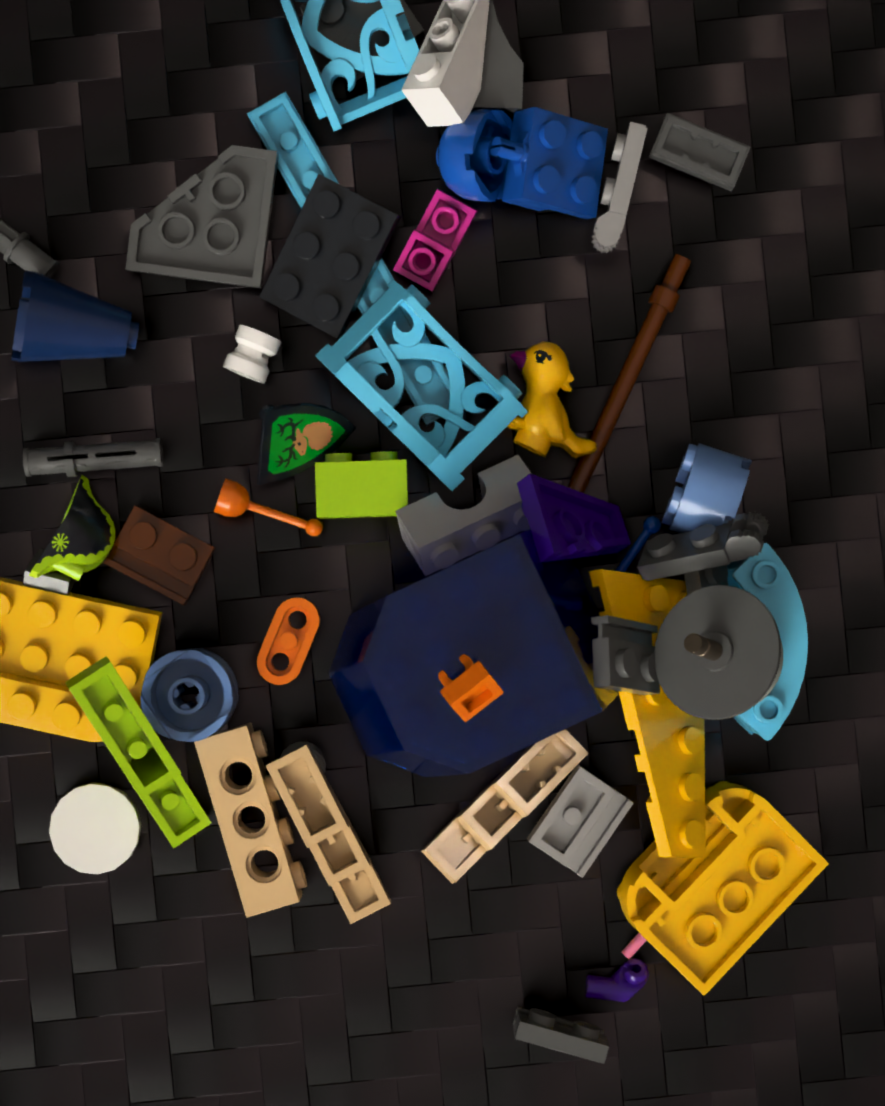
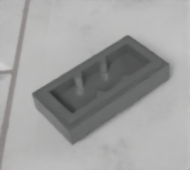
(699, 152)

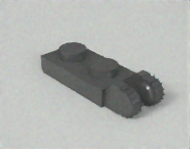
(703, 547)

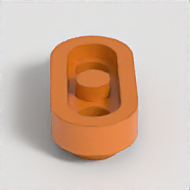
(288, 640)

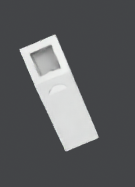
(449, 63)

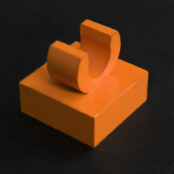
(470, 690)

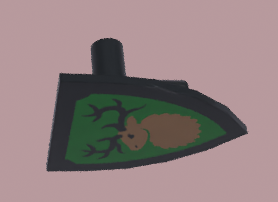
(297, 438)

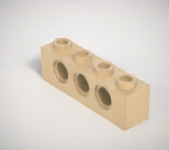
(257, 889)

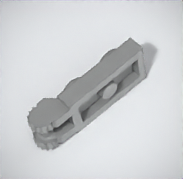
(618, 191)

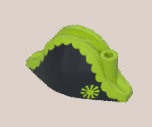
(81, 539)

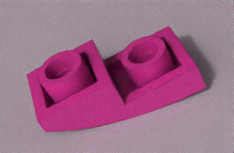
(435, 240)

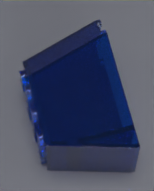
(498, 608)

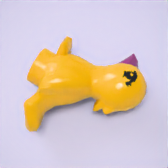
(546, 423)

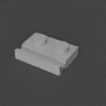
(580, 820)

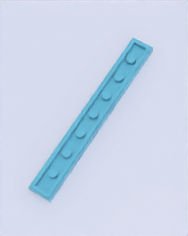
(299, 165)

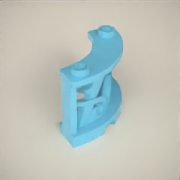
(392, 59)
(361, 373)
(772, 584)

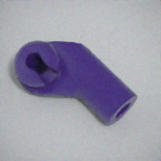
(621, 985)

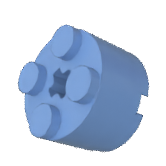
(710, 489)
(164, 686)

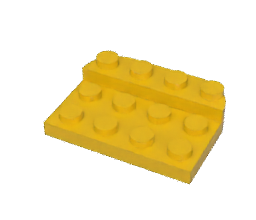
(56, 637)
(718, 906)

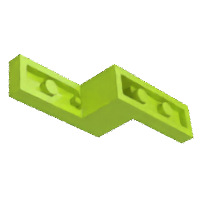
(138, 751)

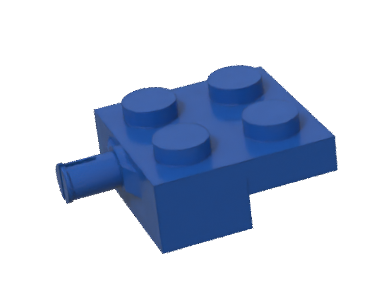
(553, 162)

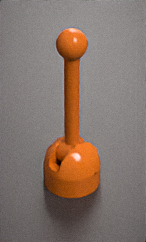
(236, 500)

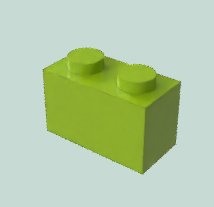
(361, 487)

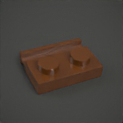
(160, 555)

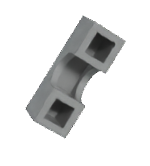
(445, 535)

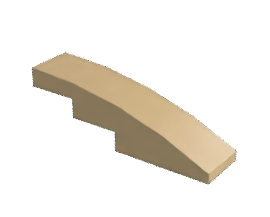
(503, 804)
(328, 833)

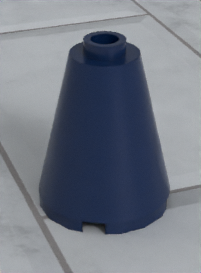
(68, 323)

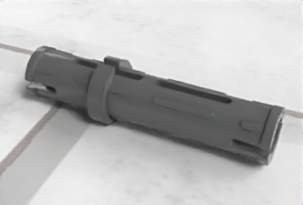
(40, 460)

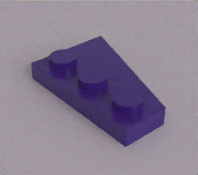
(569, 521)

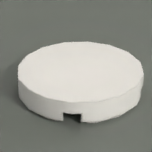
(95, 828)

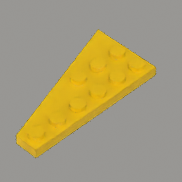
(667, 737)

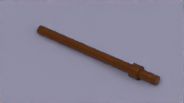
(662, 301)

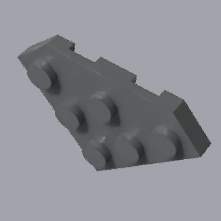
(211, 223)

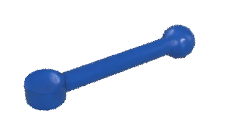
(651, 526)

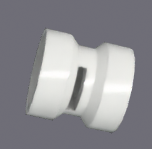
(252, 354)

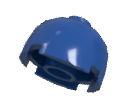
(466, 156)

